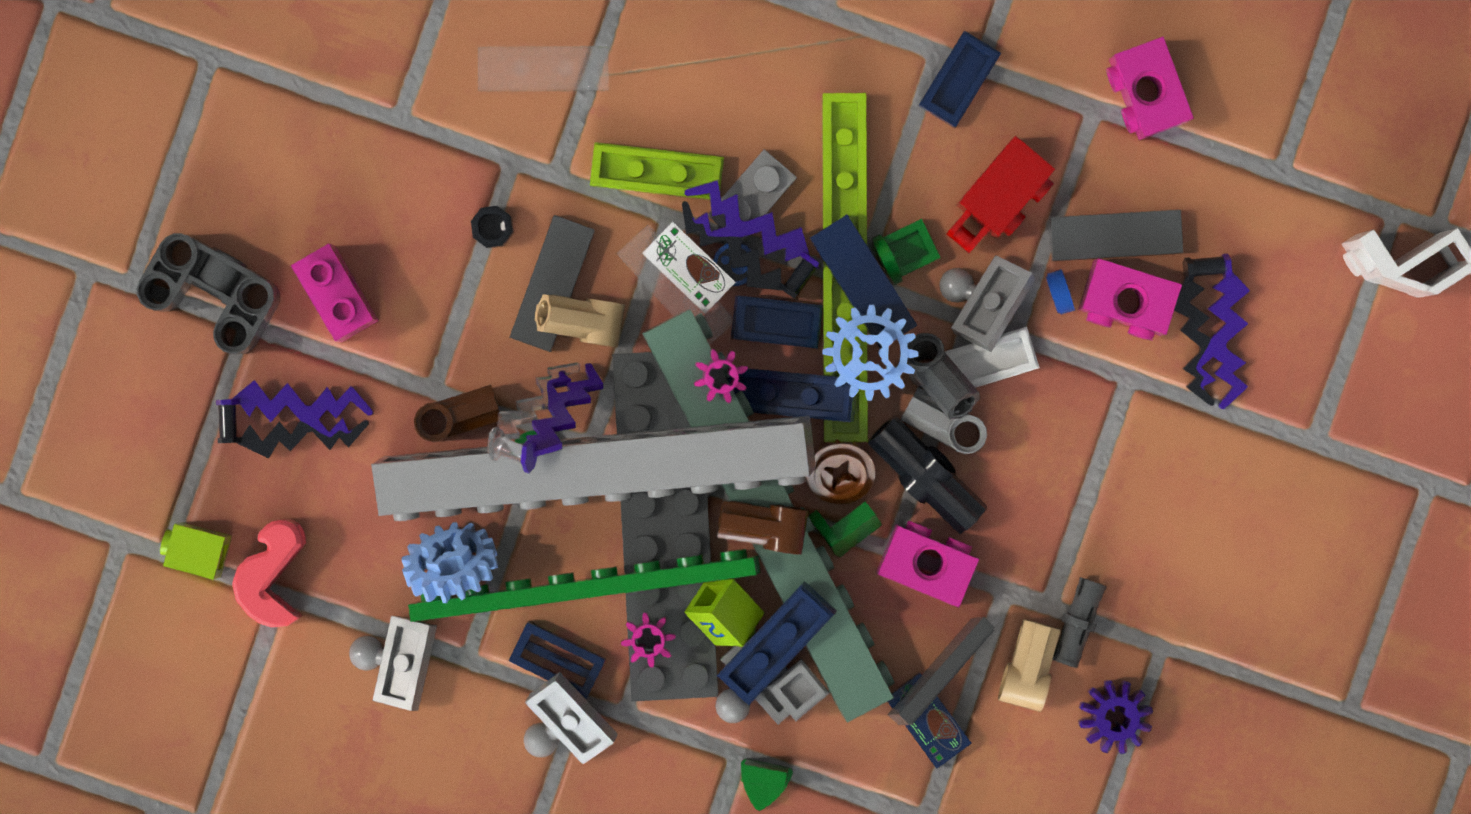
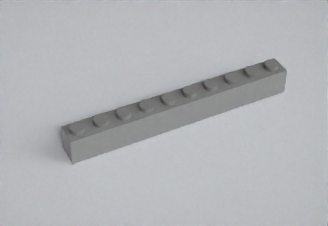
(598, 466)

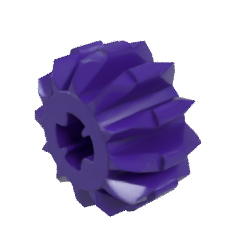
(1102, 726)

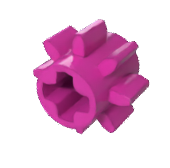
(731, 371)
(640, 649)

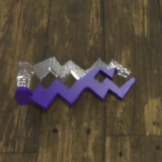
(546, 439)

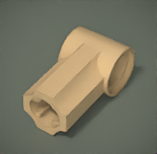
(589, 320)
(1027, 676)

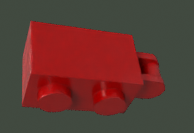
(1002, 193)

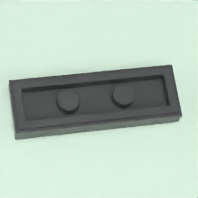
(1116, 235)
(553, 275)
(941, 671)

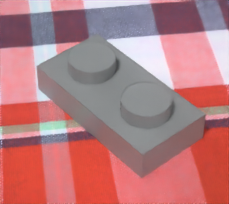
(758, 188)

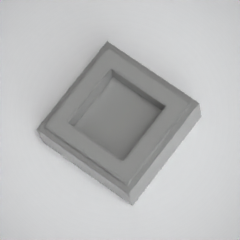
(798, 689)

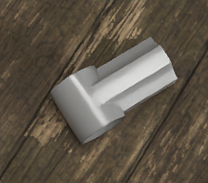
(930, 419)

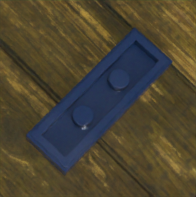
(859, 274)
(797, 395)
(776, 643)

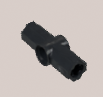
(927, 474)

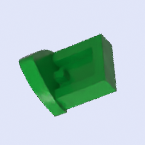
(905, 250)
(848, 530)
(764, 781)

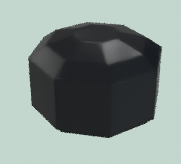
(492, 227)

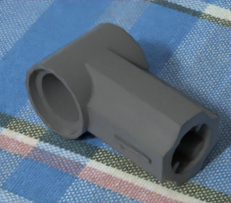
(941, 377)

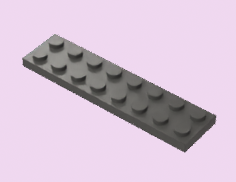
(662, 531)

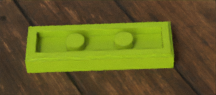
(653, 170)

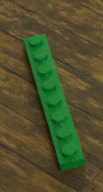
(603, 582)

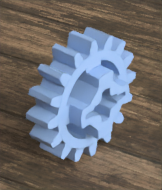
(885, 338)
(449, 562)

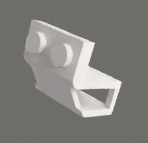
(1371, 259)

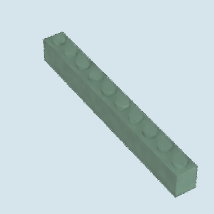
(840, 645)

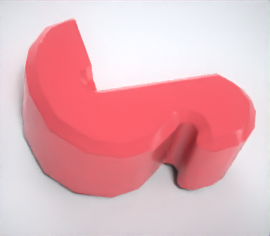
(260, 571)

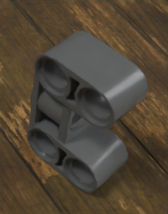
(219, 276)

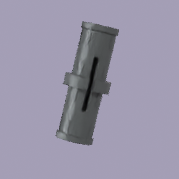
(1078, 622)

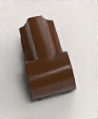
(462, 413)
(774, 527)

